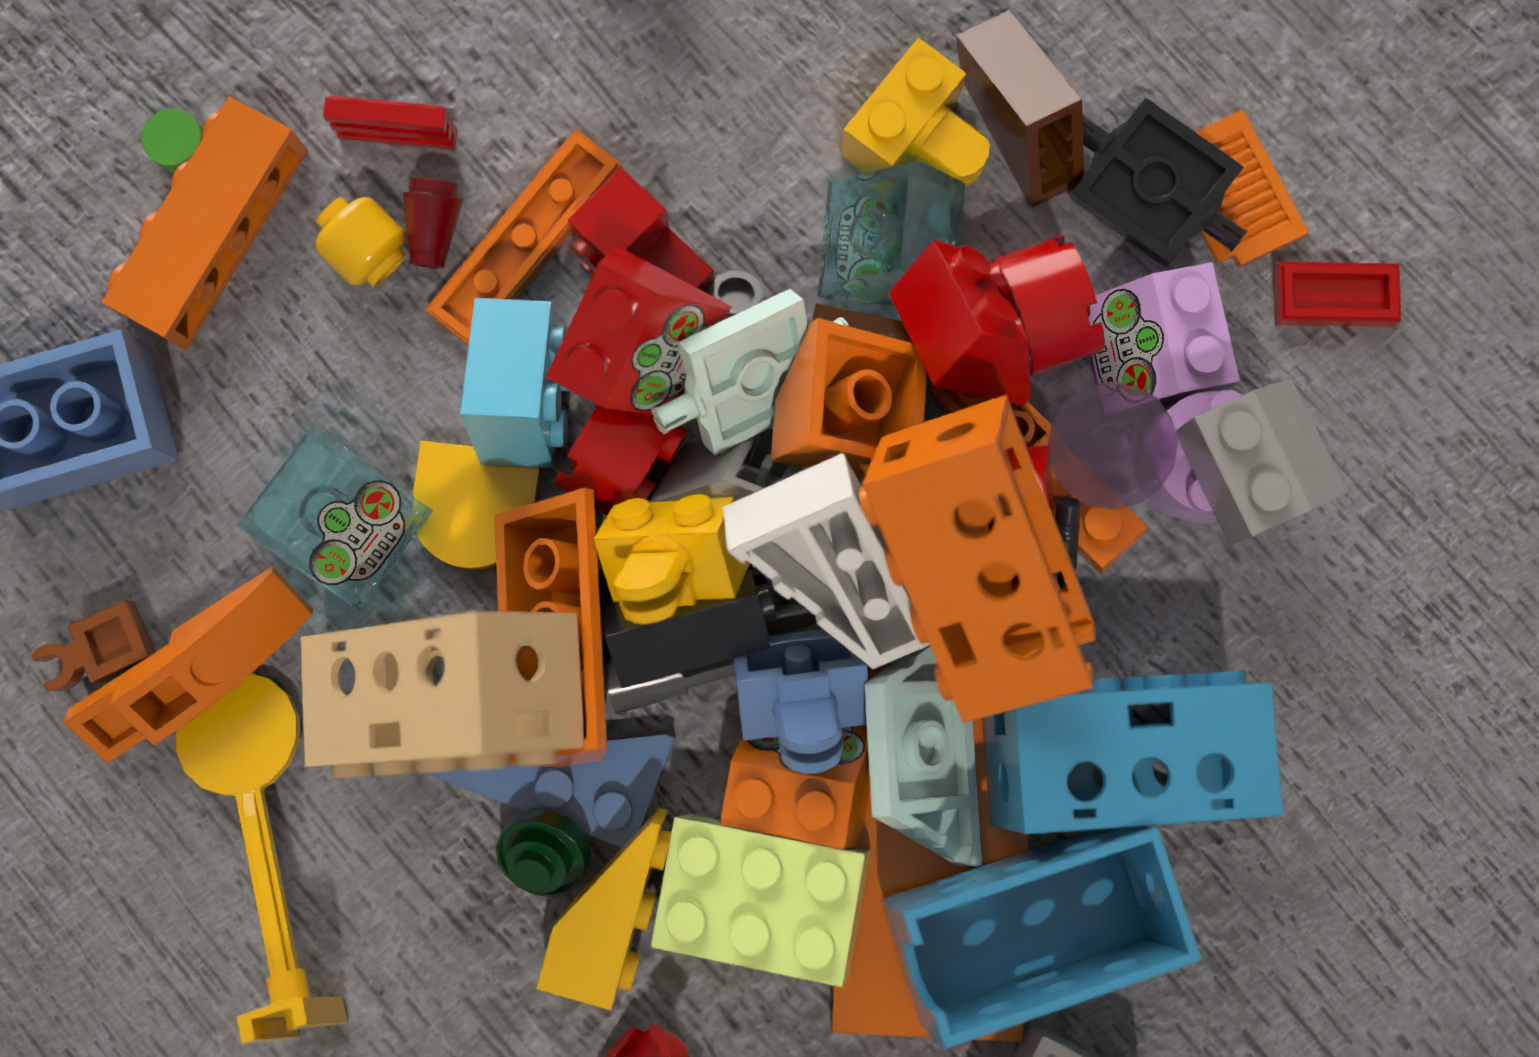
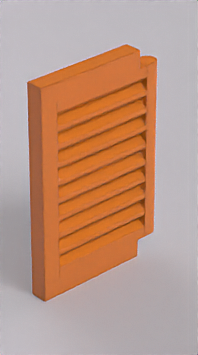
(1255, 198)

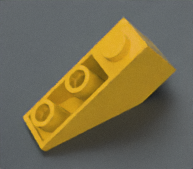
(594, 934)

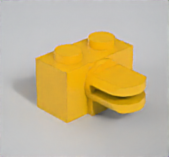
(914, 122)
(667, 555)

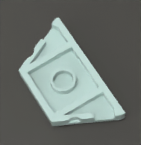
(922, 760)

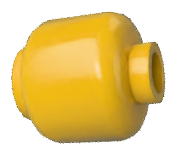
(360, 241)

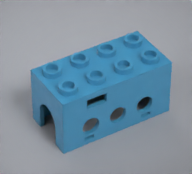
(1214, 751)
(1039, 931)

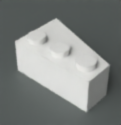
(827, 557)

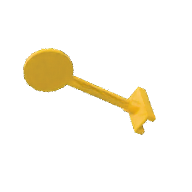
(238, 752)

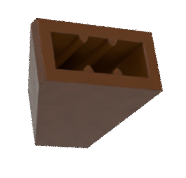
(1024, 106)

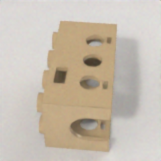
(465, 721)

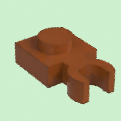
(102, 646)

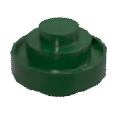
(543, 852)

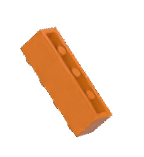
(205, 223)

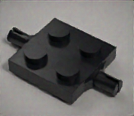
(1157, 183)

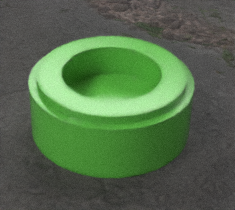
(171, 138)

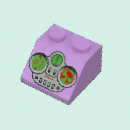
(1165, 335)

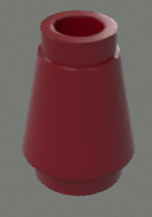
(430, 220)

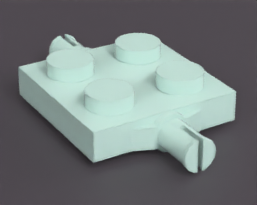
(737, 372)

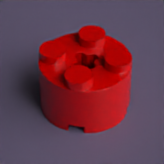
(1051, 302)
(618, 455)

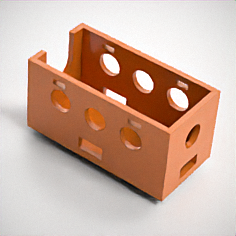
(934, 503)

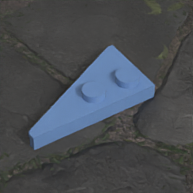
(601, 796)

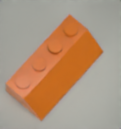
(551, 567)

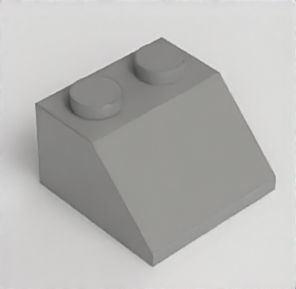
(1260, 461)

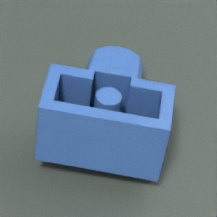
(803, 696)

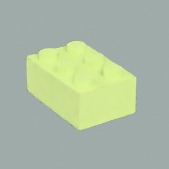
(761, 900)

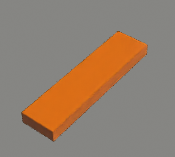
(525, 234)

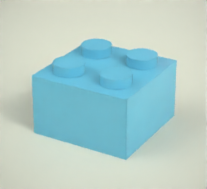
(506, 398)

